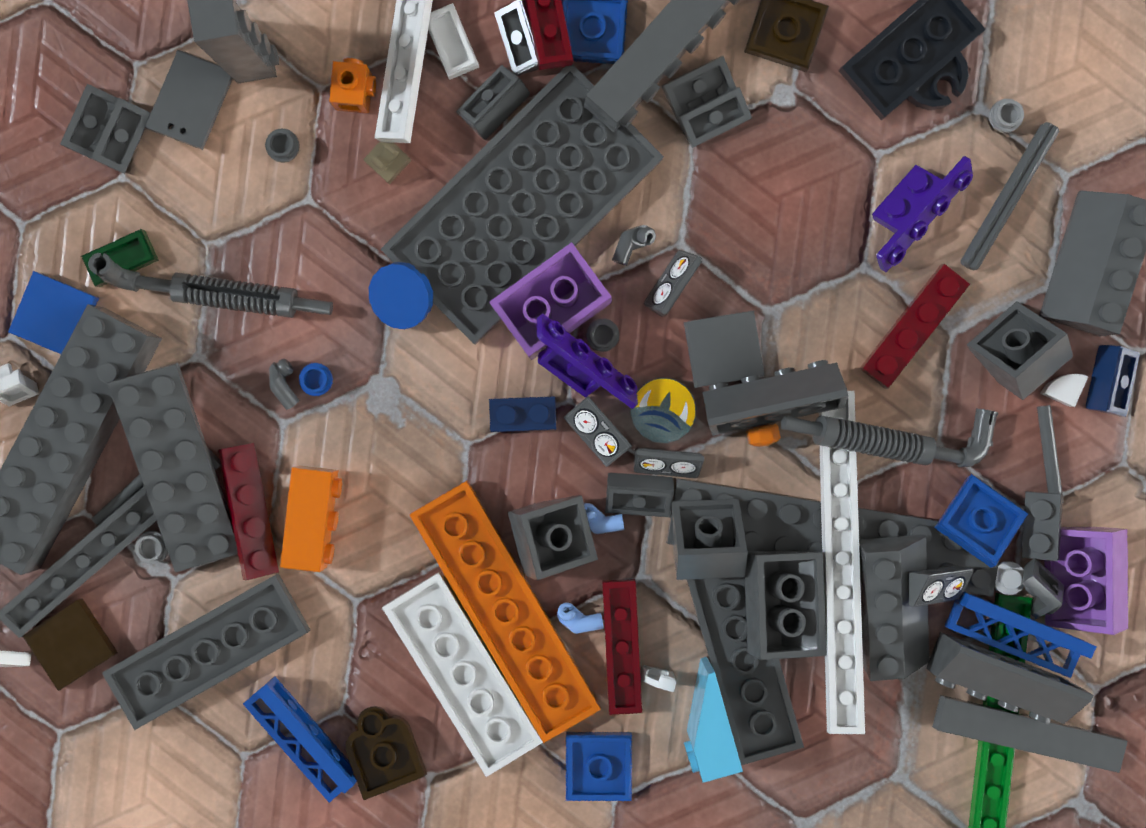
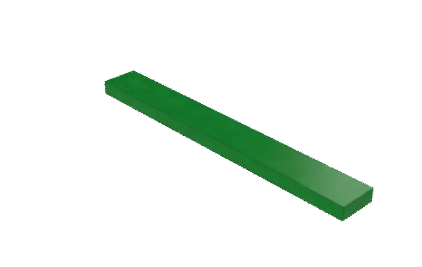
(995, 761)

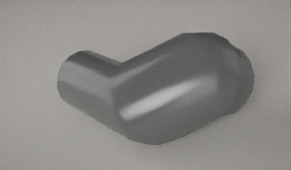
(631, 240)
(278, 383)

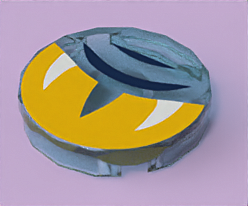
(663, 410)

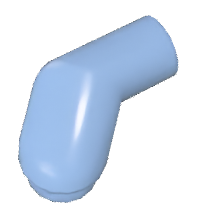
(603, 524)
(577, 621)

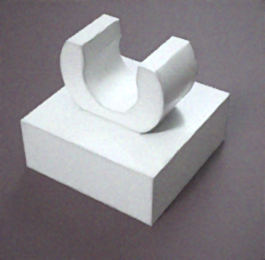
(15, 386)

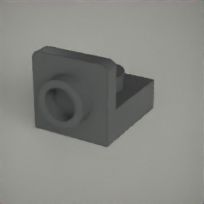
(1044, 588)

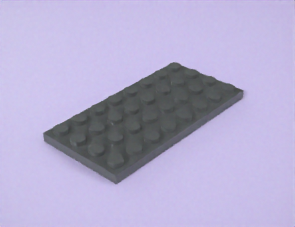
(521, 201)

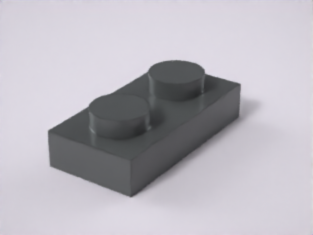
(1042, 526)

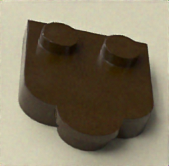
(383, 753)

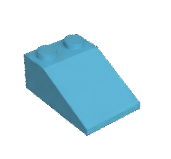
(709, 731)

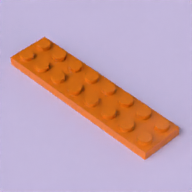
(505, 611)

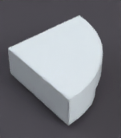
(1065, 388)
(14, 659)
(658, 678)

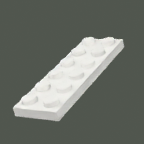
(462, 673)

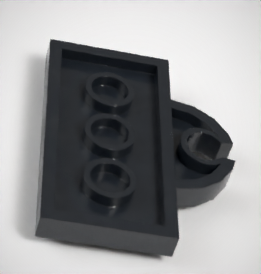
(914, 56)

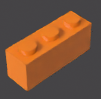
(310, 518)

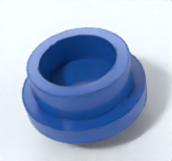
(315, 379)

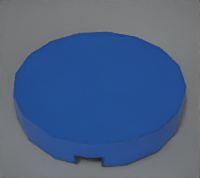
(400, 295)

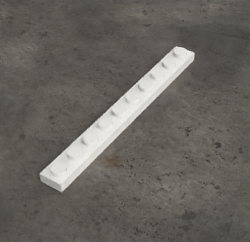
(842, 584)

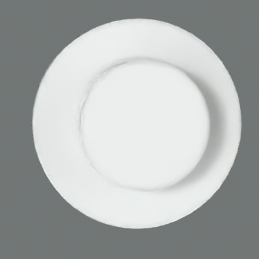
(1009, 578)

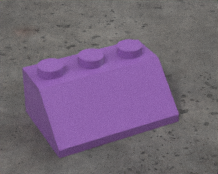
(560, 289)
(1094, 580)

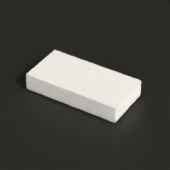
(451, 42)

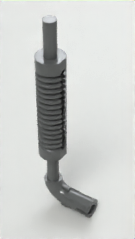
(211, 291)
(895, 443)

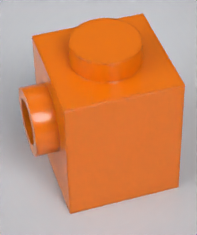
(352, 86)

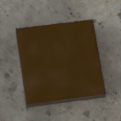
(787, 31)
(70, 644)

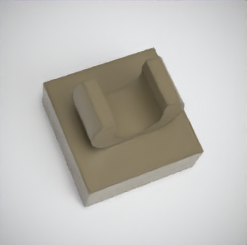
(387, 160)

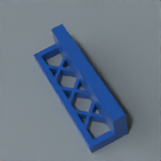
(1026, 626)
(306, 734)

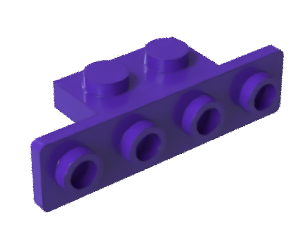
(915, 205)
(579, 366)

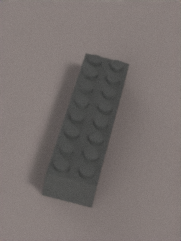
(66, 434)

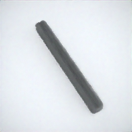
(1009, 196)

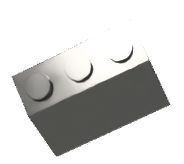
(785, 604)

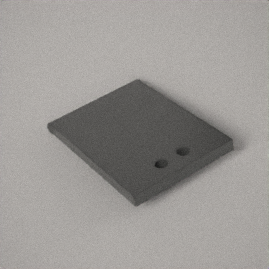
(189, 100)

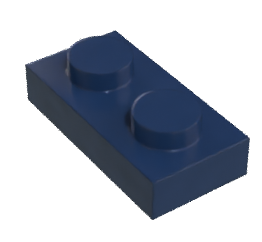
(522, 414)

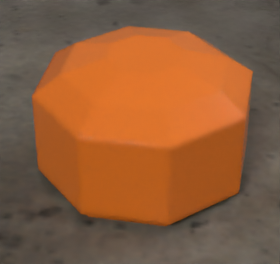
(763, 435)

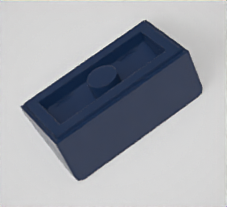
(1112, 380)

